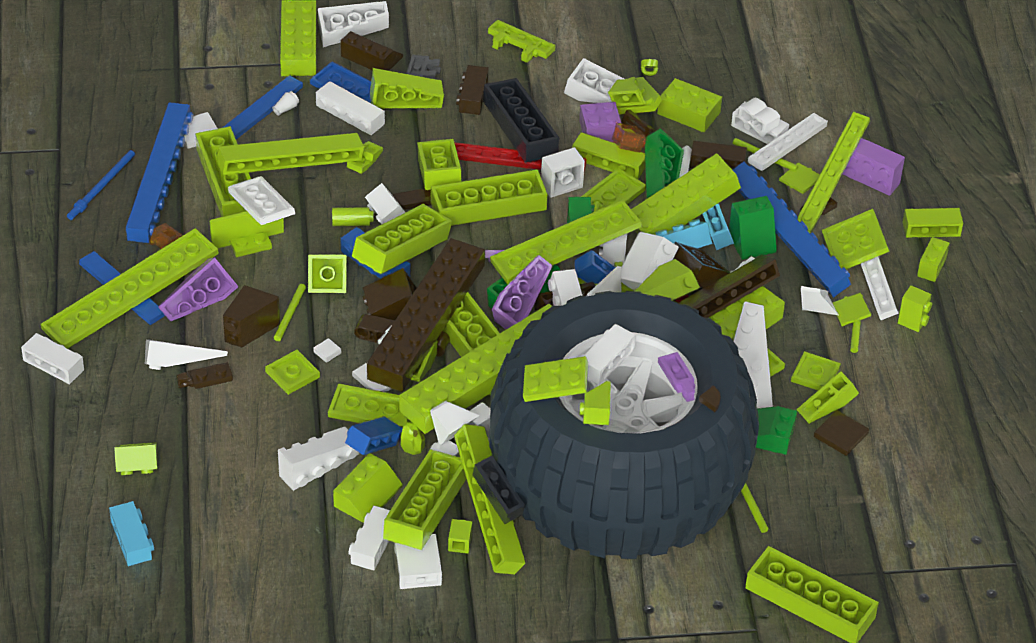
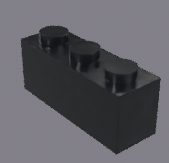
(498, 489)

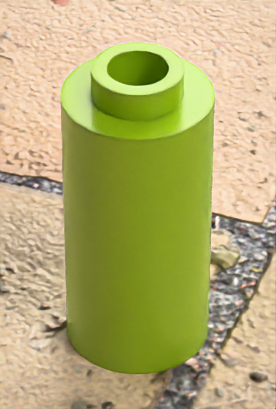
(352, 216)

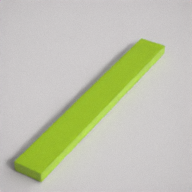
(833, 170)

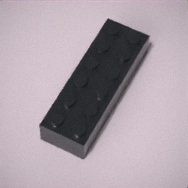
(520, 119)

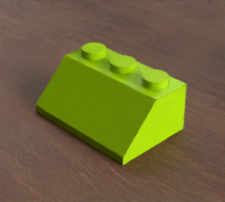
(366, 486)

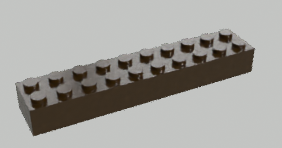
(425, 315)

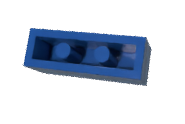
(373, 435)

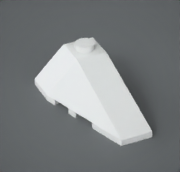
(170, 354)

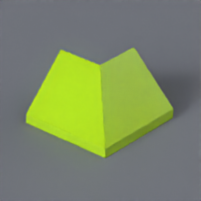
(327, 273)

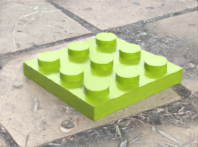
(856, 239)

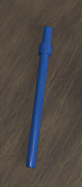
(81, 205)

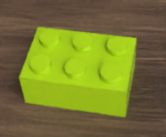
(689, 105)
(438, 163)

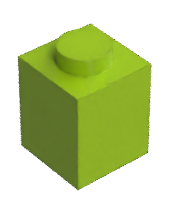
(460, 536)

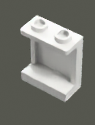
(418, 566)

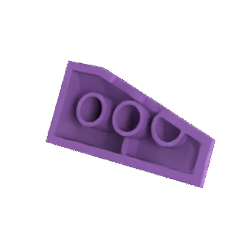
(200, 289)
(521, 293)

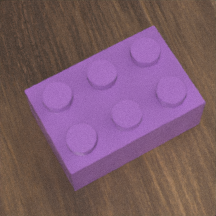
(875, 167)

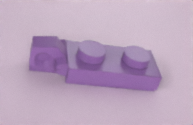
(678, 375)

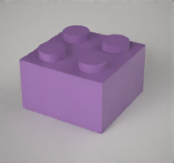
(599, 119)

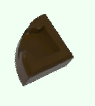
(711, 398)

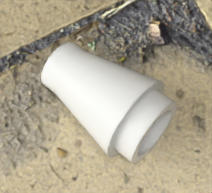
(287, 102)

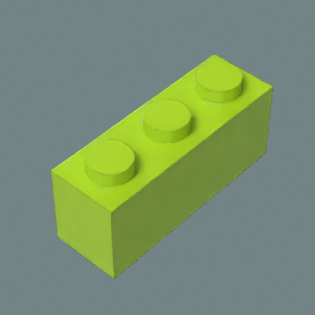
(933, 222)

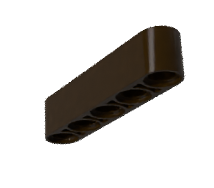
(373, 328)

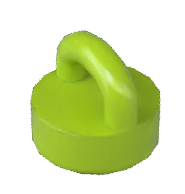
(649, 63)

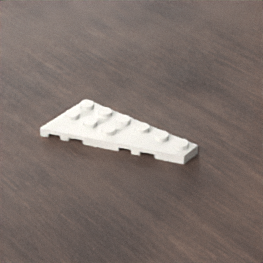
(753, 349)

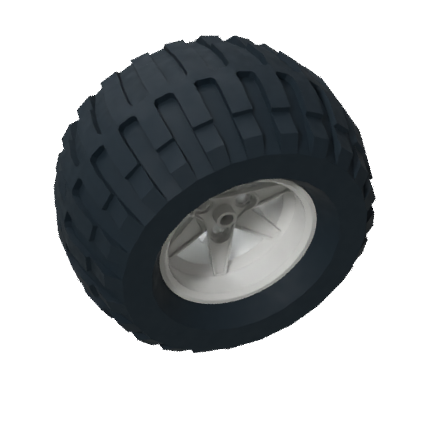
(661, 461)

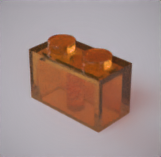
(628, 137)

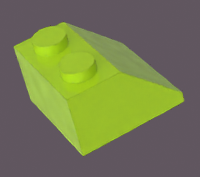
(136, 457)

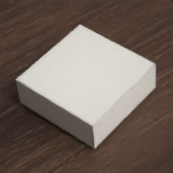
(327, 350)

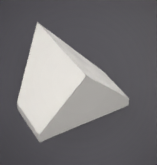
(817, 301)
(449, 419)

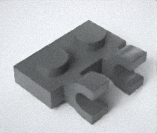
(419, 65)

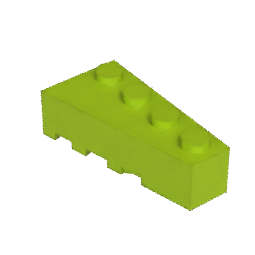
(404, 90)

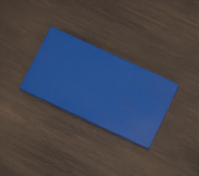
(343, 78)

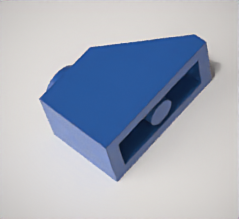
(592, 267)

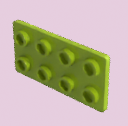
(243, 233)

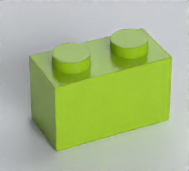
(933, 259)
(915, 309)

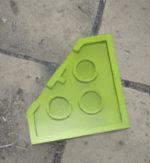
(651, 98)

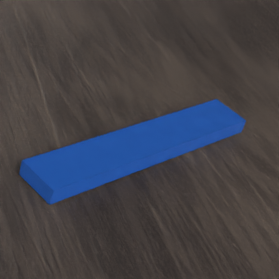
(262, 106)
(105, 272)

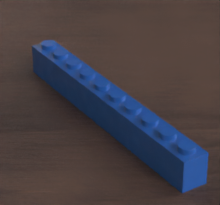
(159, 172)
(795, 233)

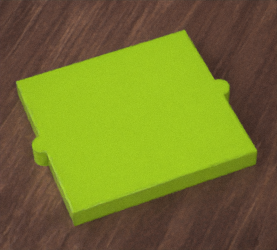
(801, 179)
(851, 309)

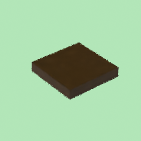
(841, 432)

